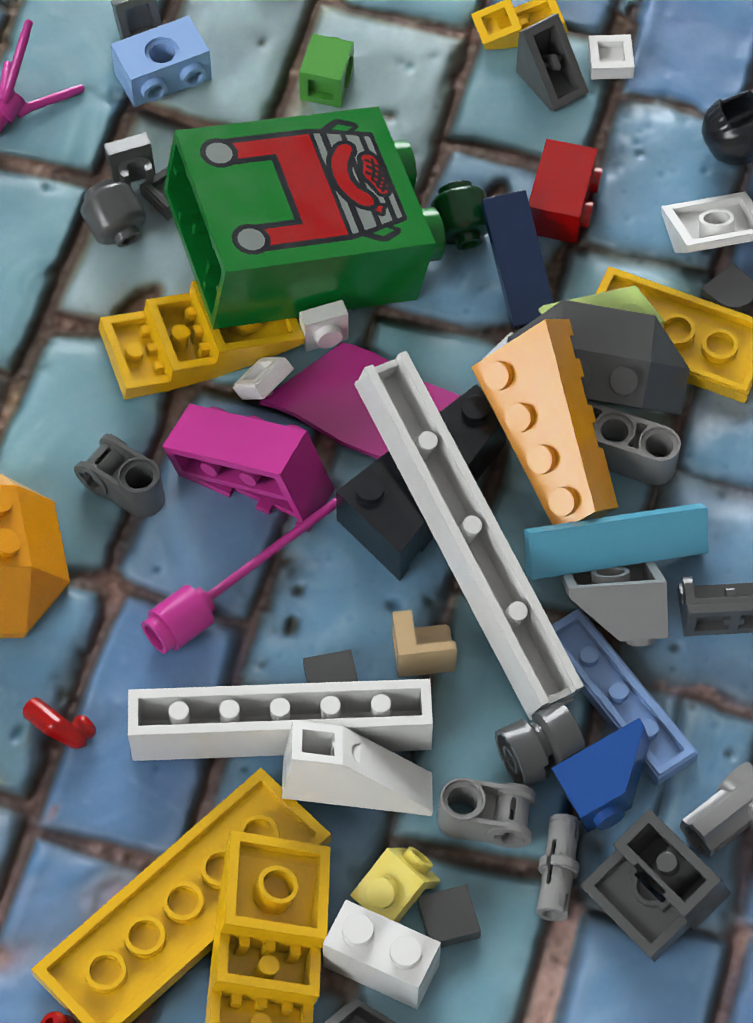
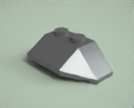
(623, 356)

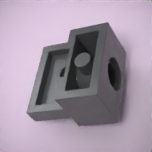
(671, 869)

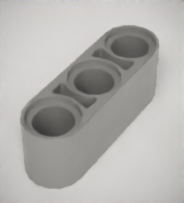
(637, 442)

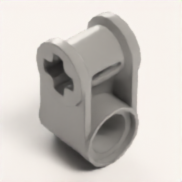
(490, 814)

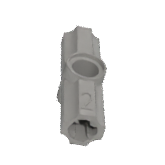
(723, 814)

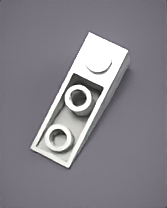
(349, 770)

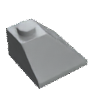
(624, 600)

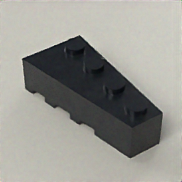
(379, 504)

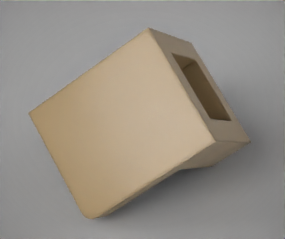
(421, 648)

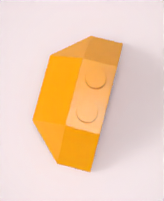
(30, 558)

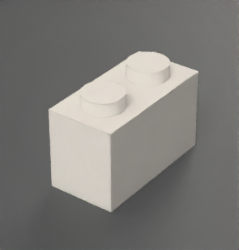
(381, 954)

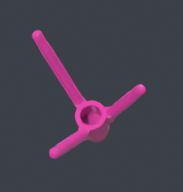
(11, 103)

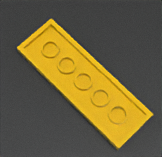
(166, 913)

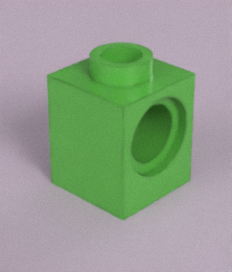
(326, 70)

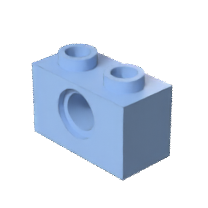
(161, 61)

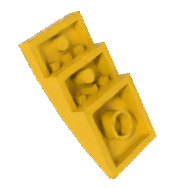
(177, 347)
(269, 931)

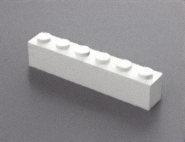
(259, 717)

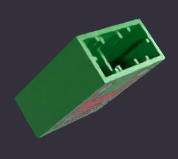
(300, 215)

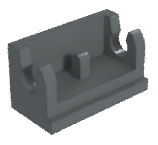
(715, 608)

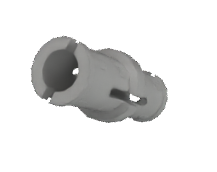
(558, 867)

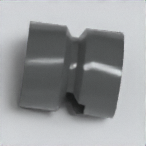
(536, 747)

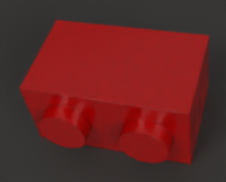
(563, 188)

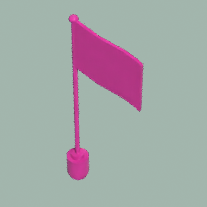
(326, 401)

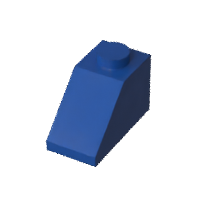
(605, 776)

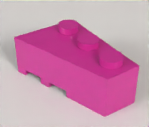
(250, 457)

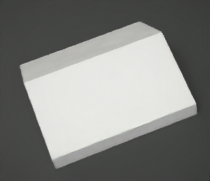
(709, 222)

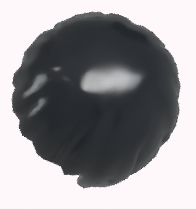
(729, 129)

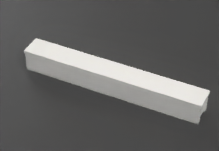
(468, 535)

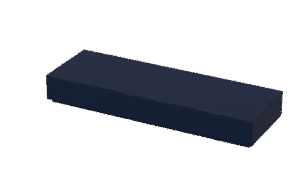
(517, 256)

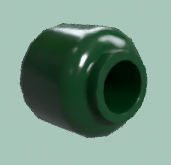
(461, 214)

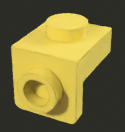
(395, 882)

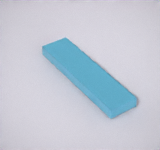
(616, 541)

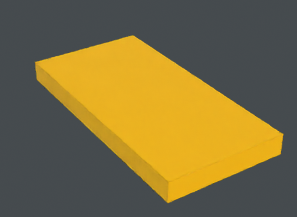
(707, 335)

